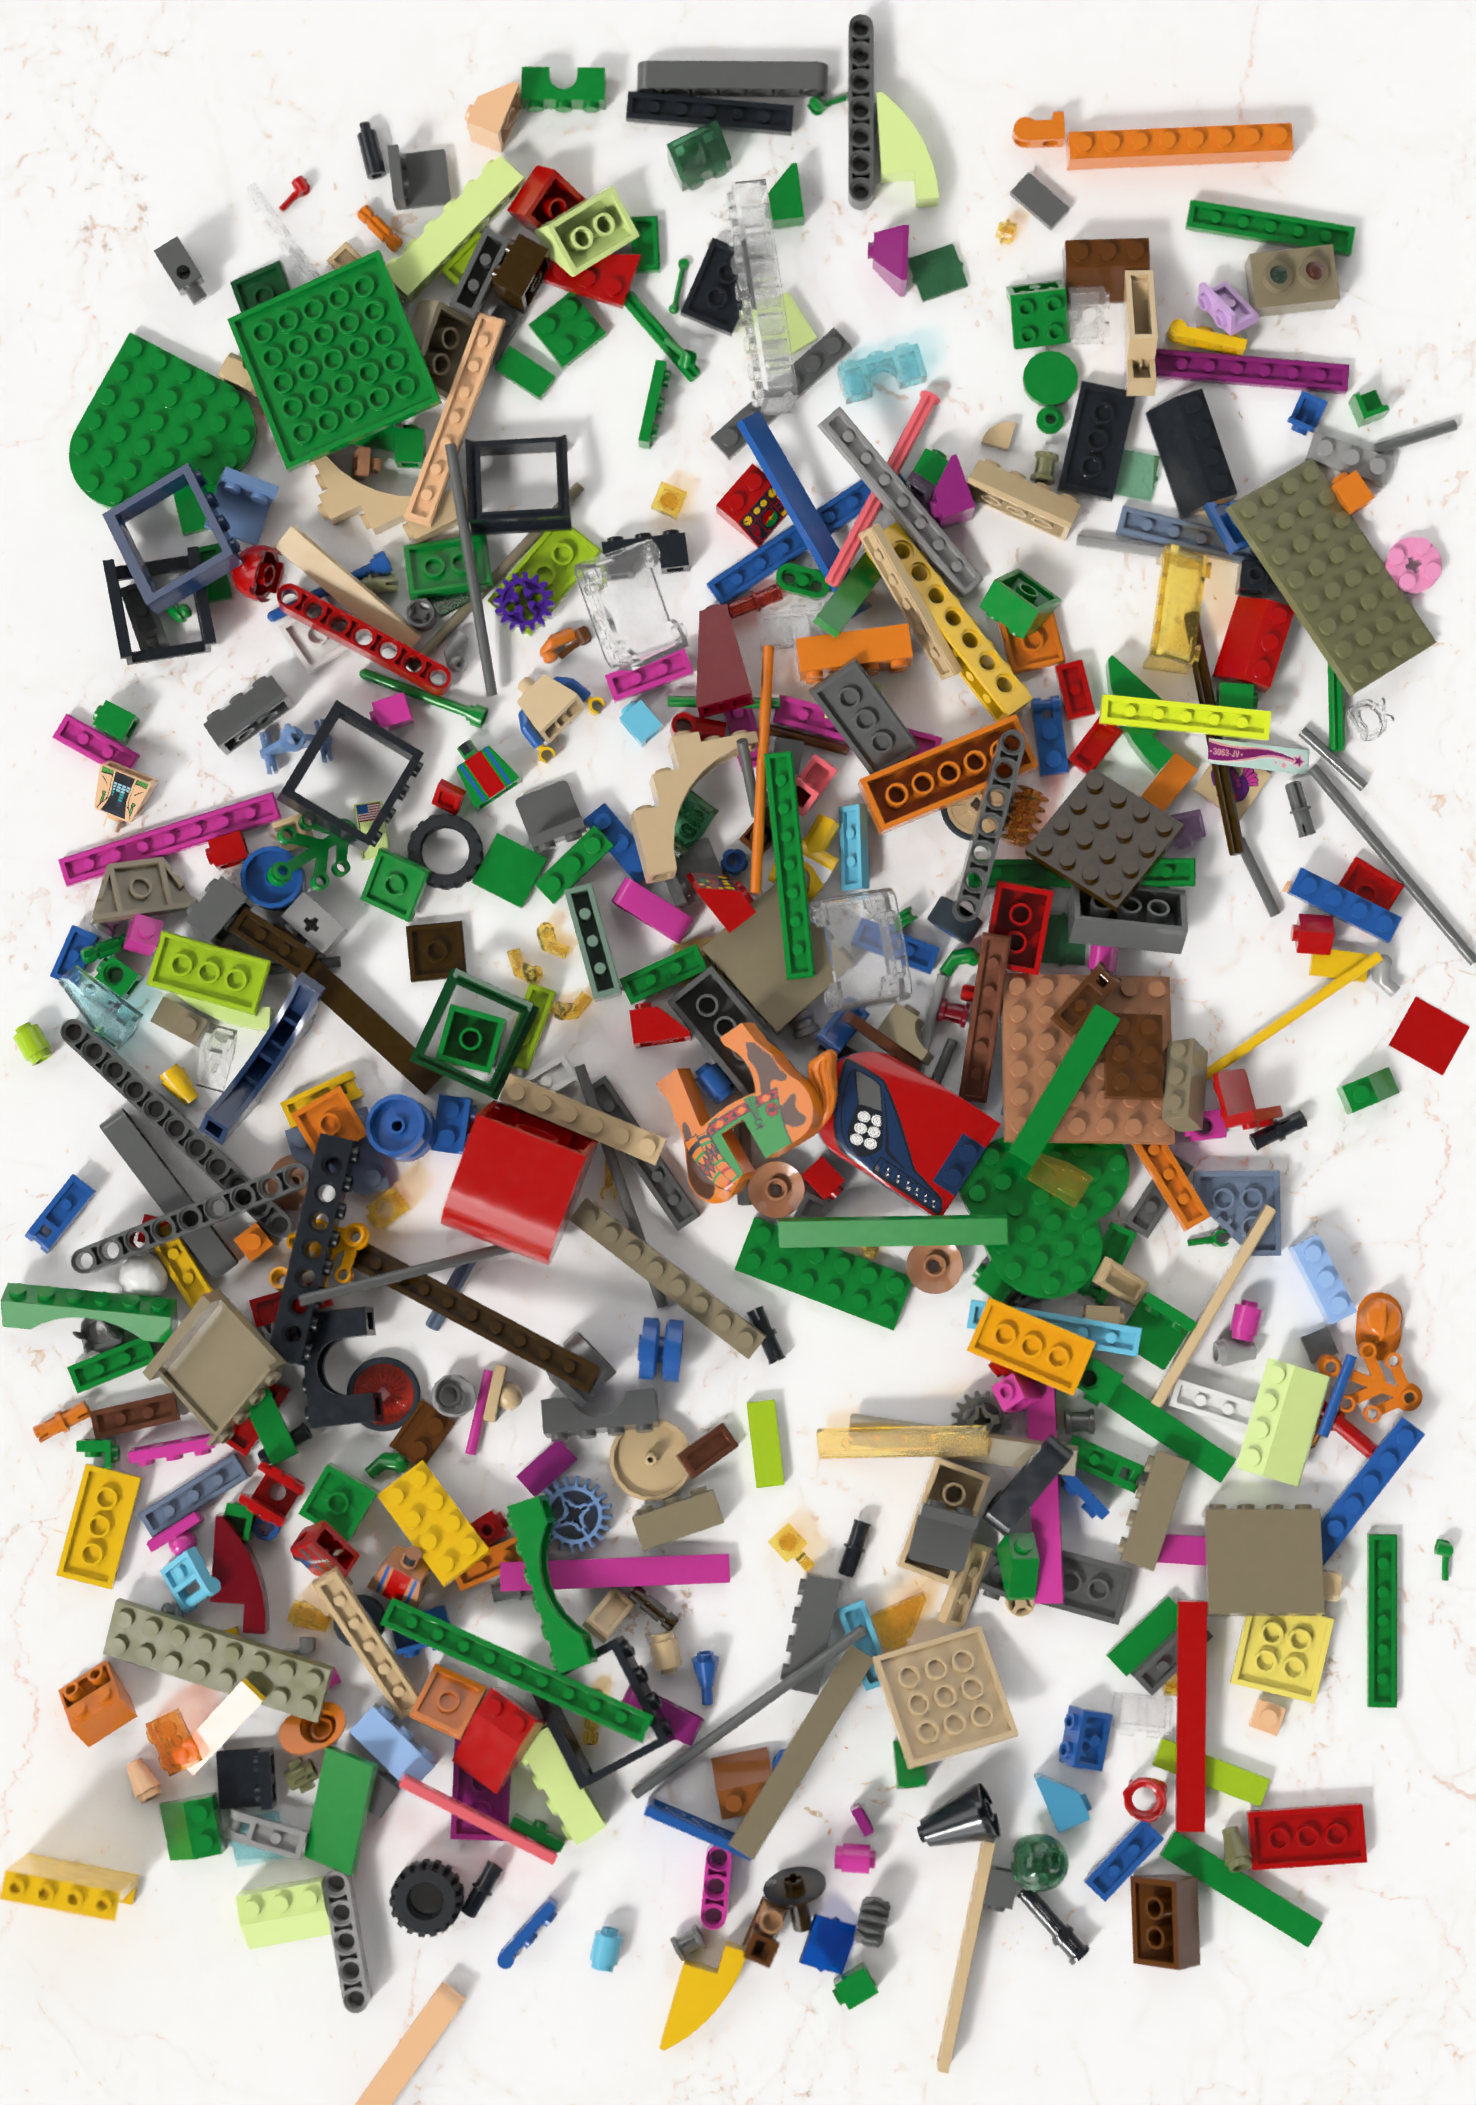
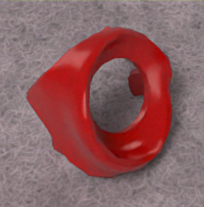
(1160, 1791)

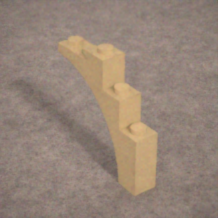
(381, 510)
(691, 761)

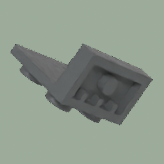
(418, 178)

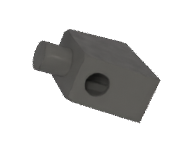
(176, 262)

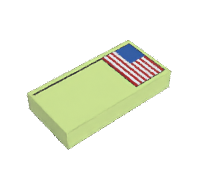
(365, 816)

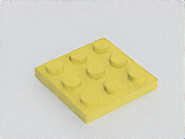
(1282, 1654)

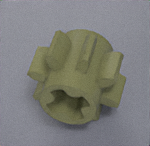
(301, 1774)

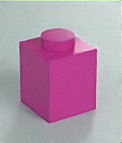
(392, 712)
(143, 935)

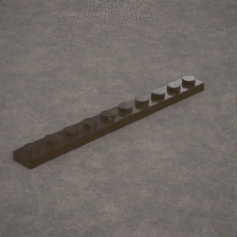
(483, 1321)

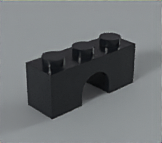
(670, 544)

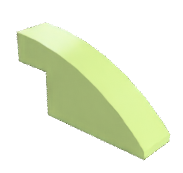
(904, 153)
(236, 1018)

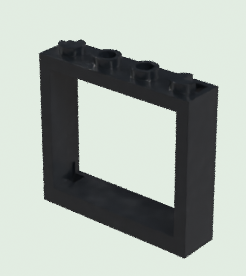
(326, 819)
(647, 1699)

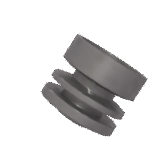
(579, 1345)

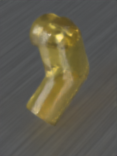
(548, 941)
(523, 970)

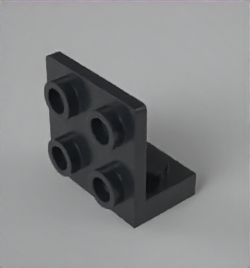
(246, 1778)

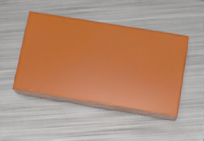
(1169, 782)

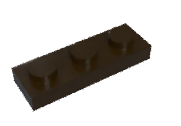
(273, 941)

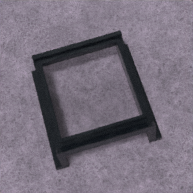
(517, 520)
(159, 567)

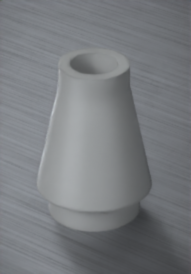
(1231, 1352)

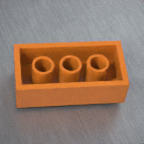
(873, 647)

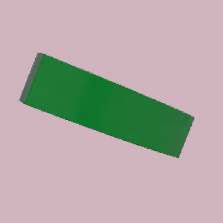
(1142, 740)

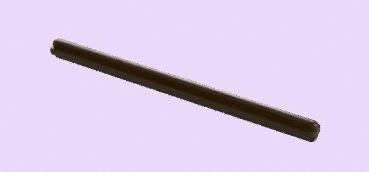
(1220, 772)

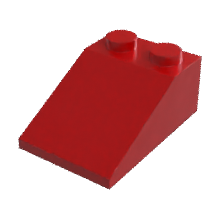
(497, 1739)

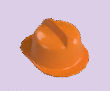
(1379, 1323)
(305, 1736)

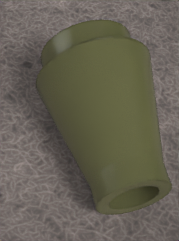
(1235, 1850)

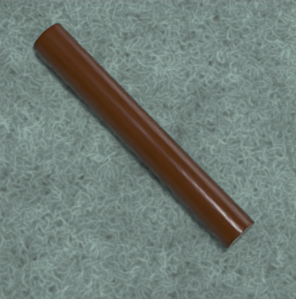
(809, 740)

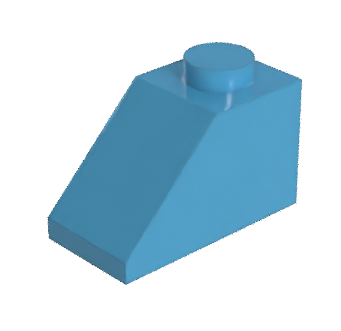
(1063, 1802)

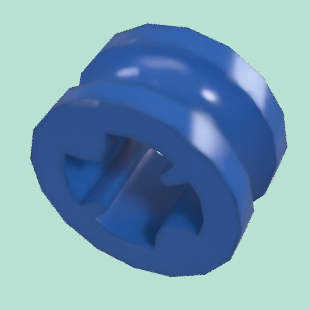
(259, 1534)

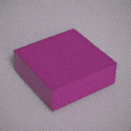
(862, 1819)

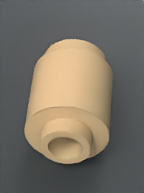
(665, 1652)

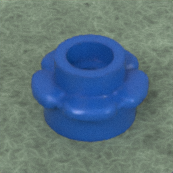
(739, 856)

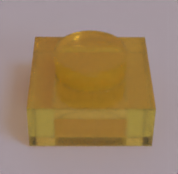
(669, 500)

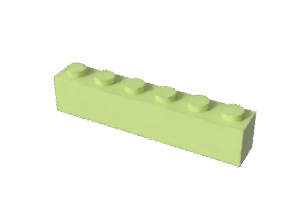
(460, 221)

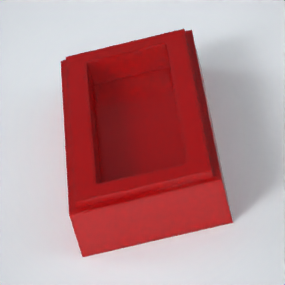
(1094, 746)

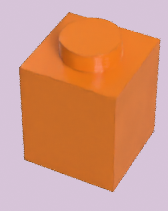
(1351, 492)
(255, 1242)

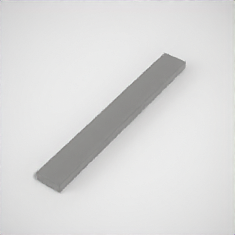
(900, 502)

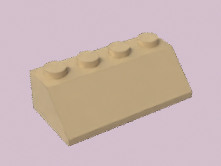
(1022, 499)

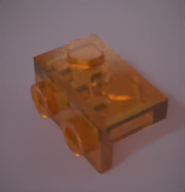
(173, 1742)

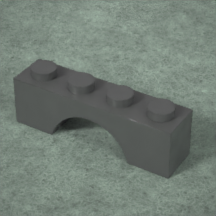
(637, 1411)

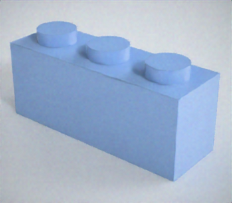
(1322, 1279)
(393, 1744)

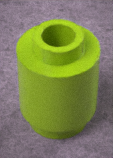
(32, 1043)

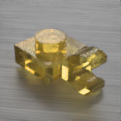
(789, 1545)

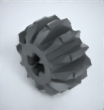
(872, 1921)

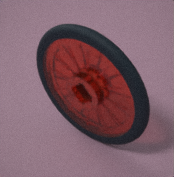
(397, 1380)

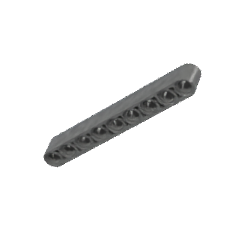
(179, 1223)

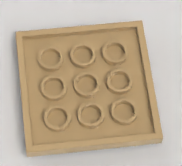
(944, 1697)

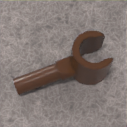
(583, 637)

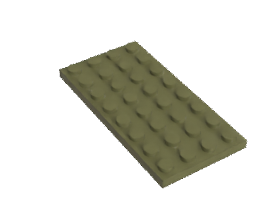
(1330, 576)

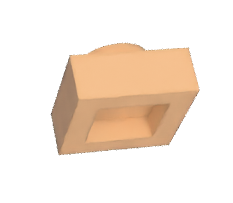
(1267, 1717)

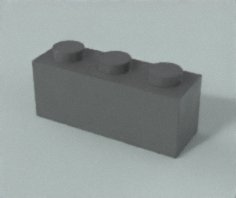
(476, 280)

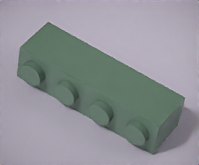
(593, 942)

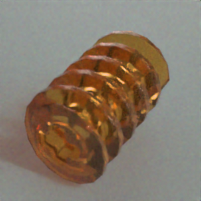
(1024, 816)

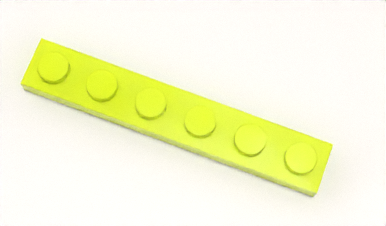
(1185, 717)

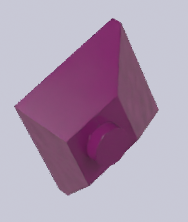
(890, 257)

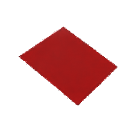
(1429, 1036)

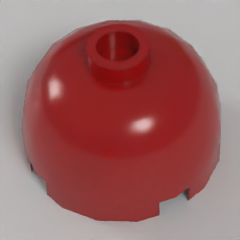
(259, 573)

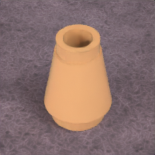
(143, 1782)

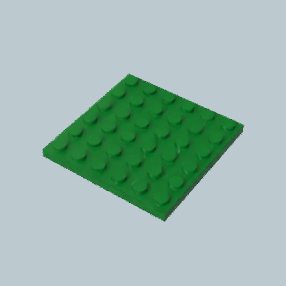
(334, 361)

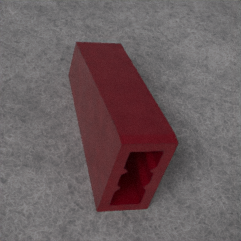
(720, 667)

